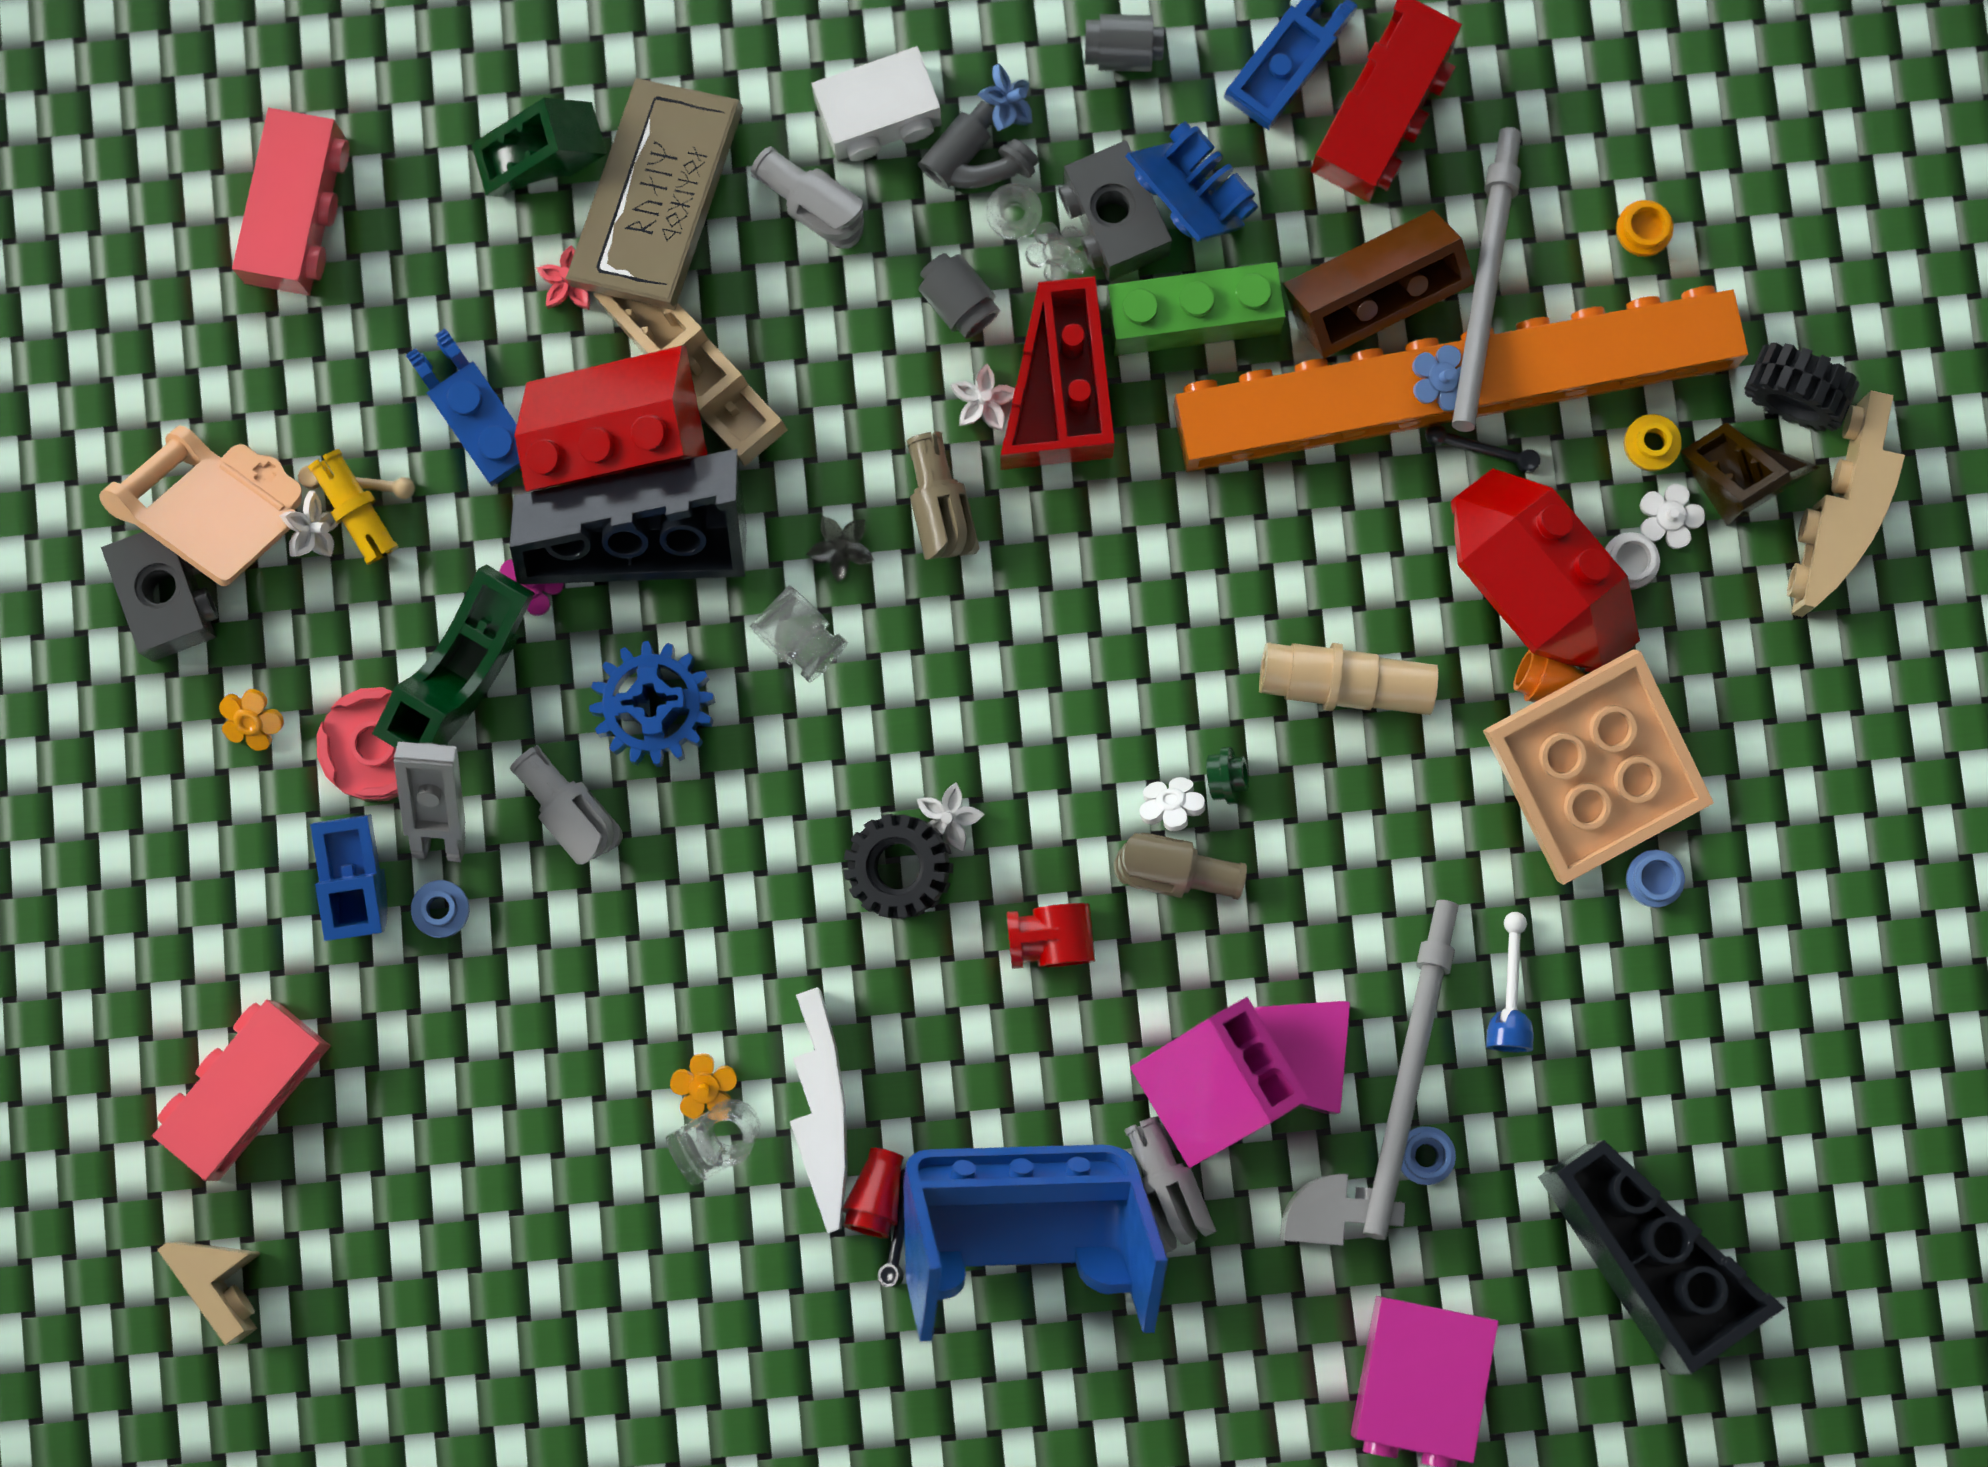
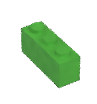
(1195, 309)

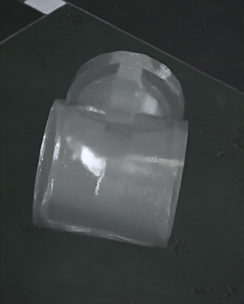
(798, 634)
(698, 1149)

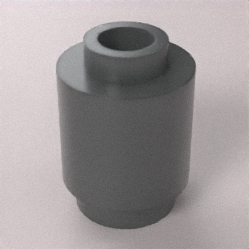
(1123, 42)
(958, 294)

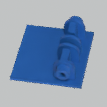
(1194, 201)

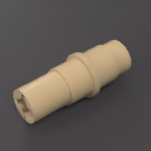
(1347, 678)

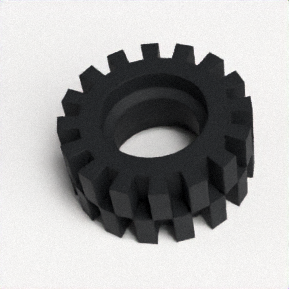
(1801, 386)
(864, 874)

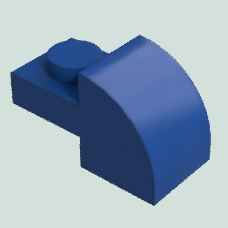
(350, 879)

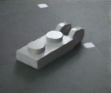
(430, 797)

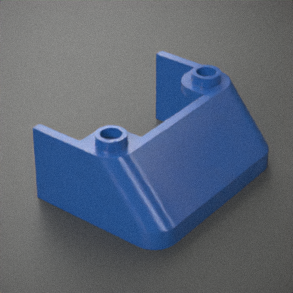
(1029, 1209)

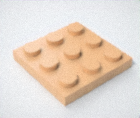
(1598, 766)

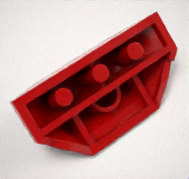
(1543, 571)

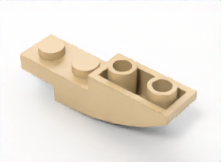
(1845, 525)

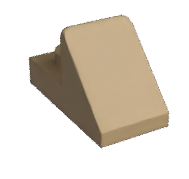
(203, 1274)

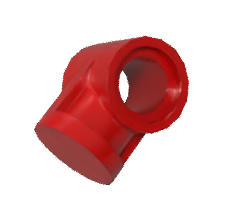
(1052, 936)

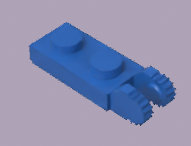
(1286, 61)
(472, 411)

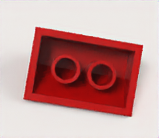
(609, 420)

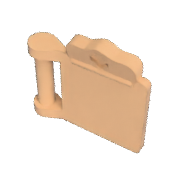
(217, 513)

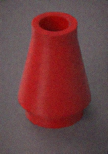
(875, 1195)

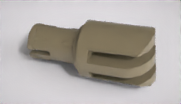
(940, 502)
(1174, 868)

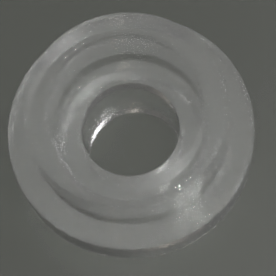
(1017, 195)

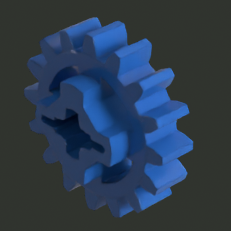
(649, 679)

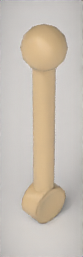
(402, 487)

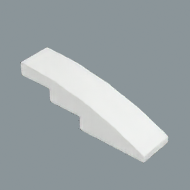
(824, 1132)

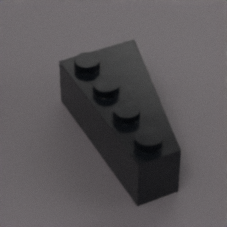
(635, 525)
(1658, 1263)

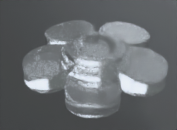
(1057, 251)

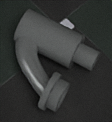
(953, 151)

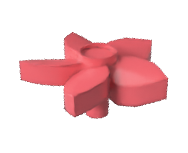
(561, 289)

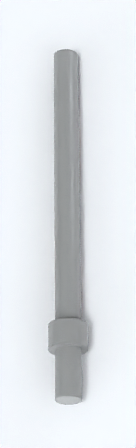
(1501, 186)
(1435, 961)

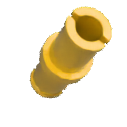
(353, 506)

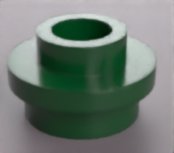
(1227, 775)

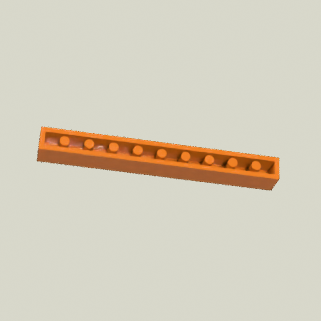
(1521, 370)

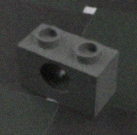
(1110, 179)
(165, 627)

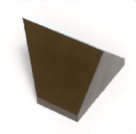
(1740, 471)

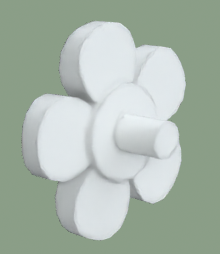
(1670, 516)
(1171, 803)

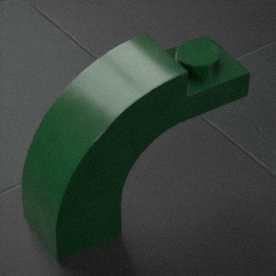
(462, 667)

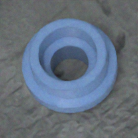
(453, 921)
(1444, 1159)

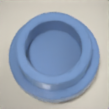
(1655, 878)

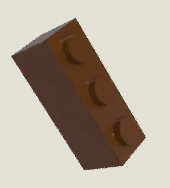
(1379, 283)

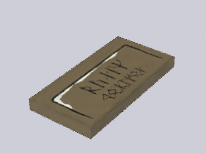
(654, 193)

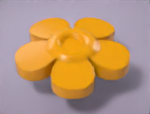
(249, 719)
(702, 1085)

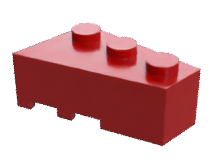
(1388, 100)
(1062, 382)

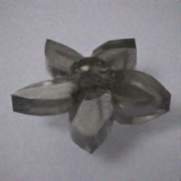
(841, 546)

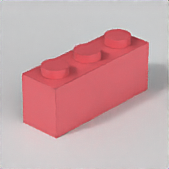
(290, 202)
(239, 1089)

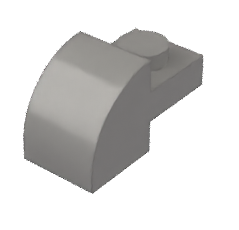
(1321, 1209)

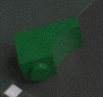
(539, 144)

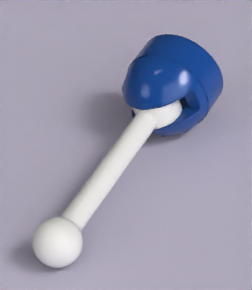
(1510, 1028)

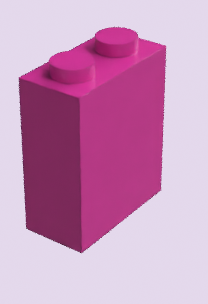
(1218, 1082)
(1423, 1382)

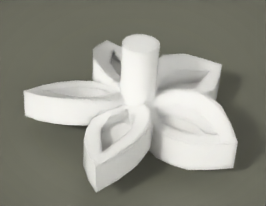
(983, 399)
(310, 528)
(950, 816)

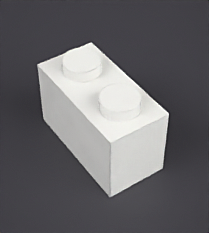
(877, 105)

